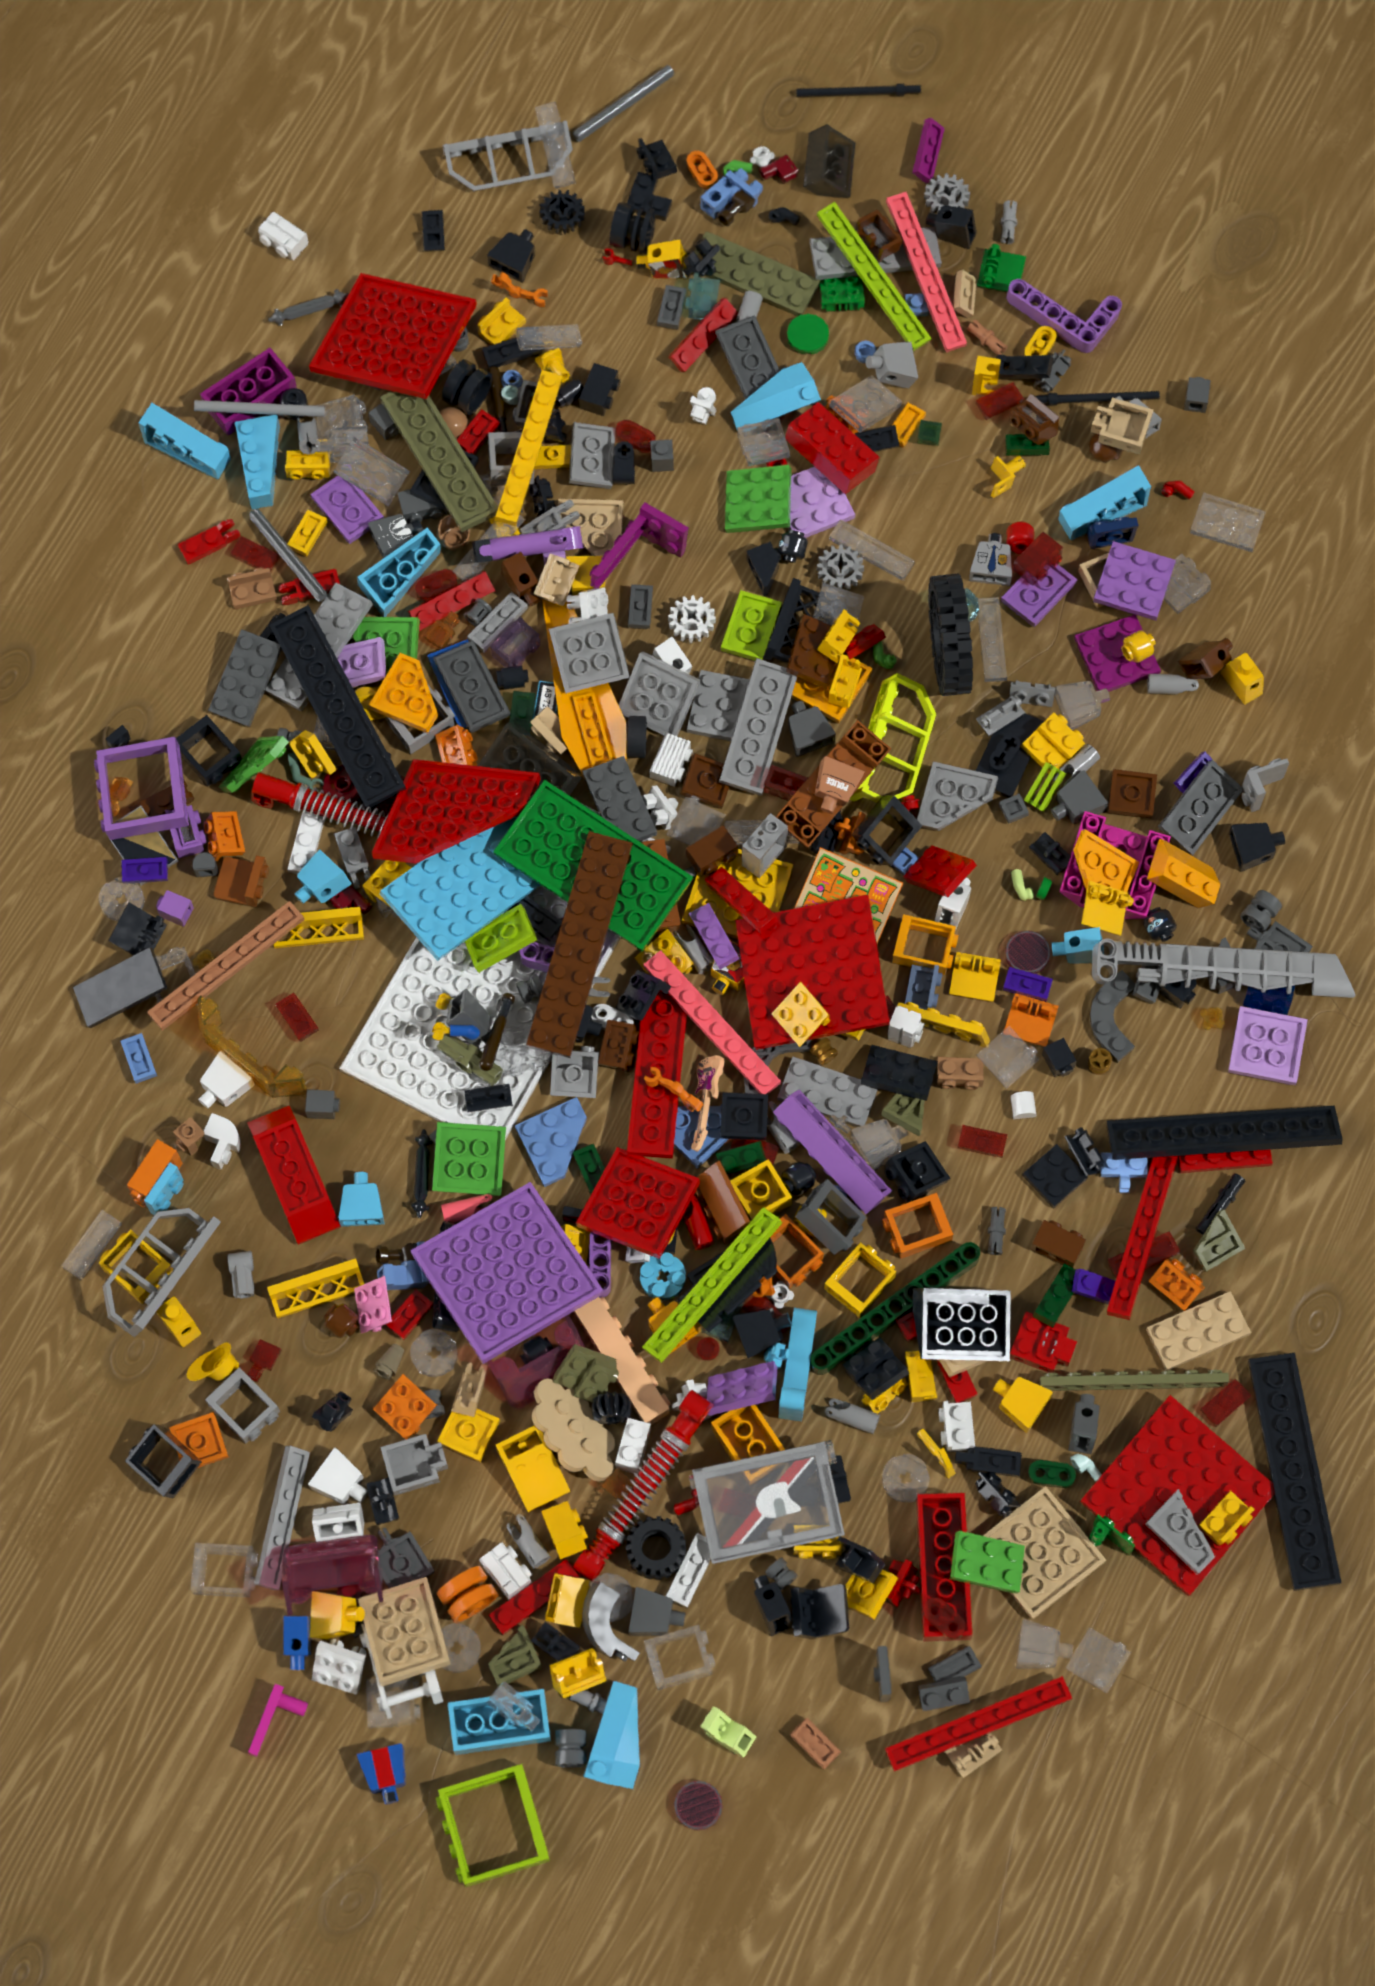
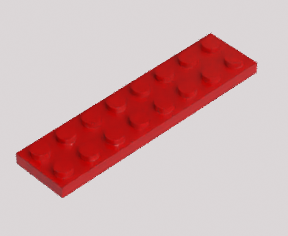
(656, 1107)

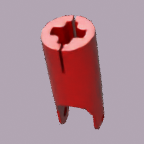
(698, 1226)

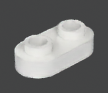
(611, 1014)

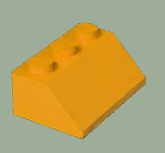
(1183, 875)

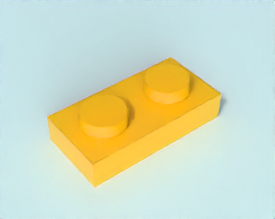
(307, 533)

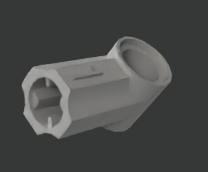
(241, 1268)

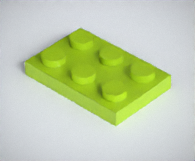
(751, 626)
(501, 938)

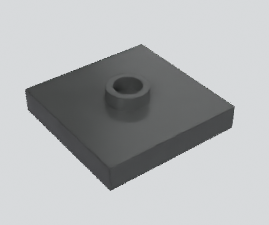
(882, 1673)

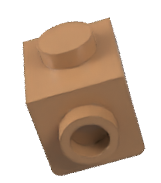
(187, 1136)

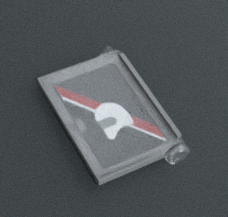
(768, 1501)

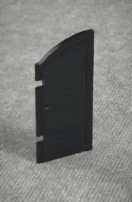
(744, 1285)

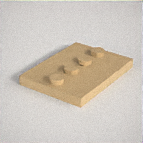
(404, 1632)

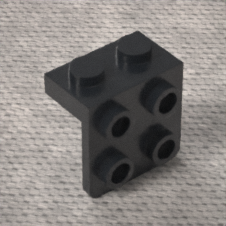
(819, 1611)

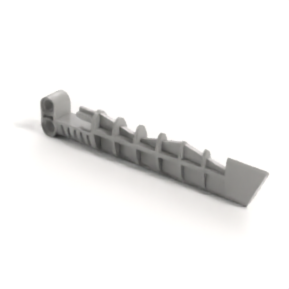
(1245, 967)

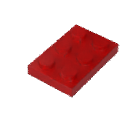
(939, 871)

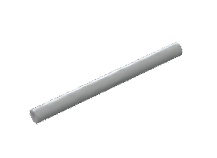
(259, 408)

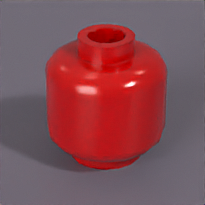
(1019, 536)

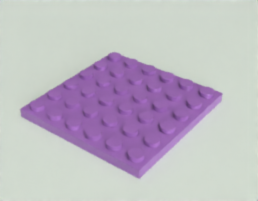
(507, 1272)

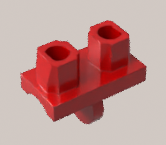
(905, 1583)

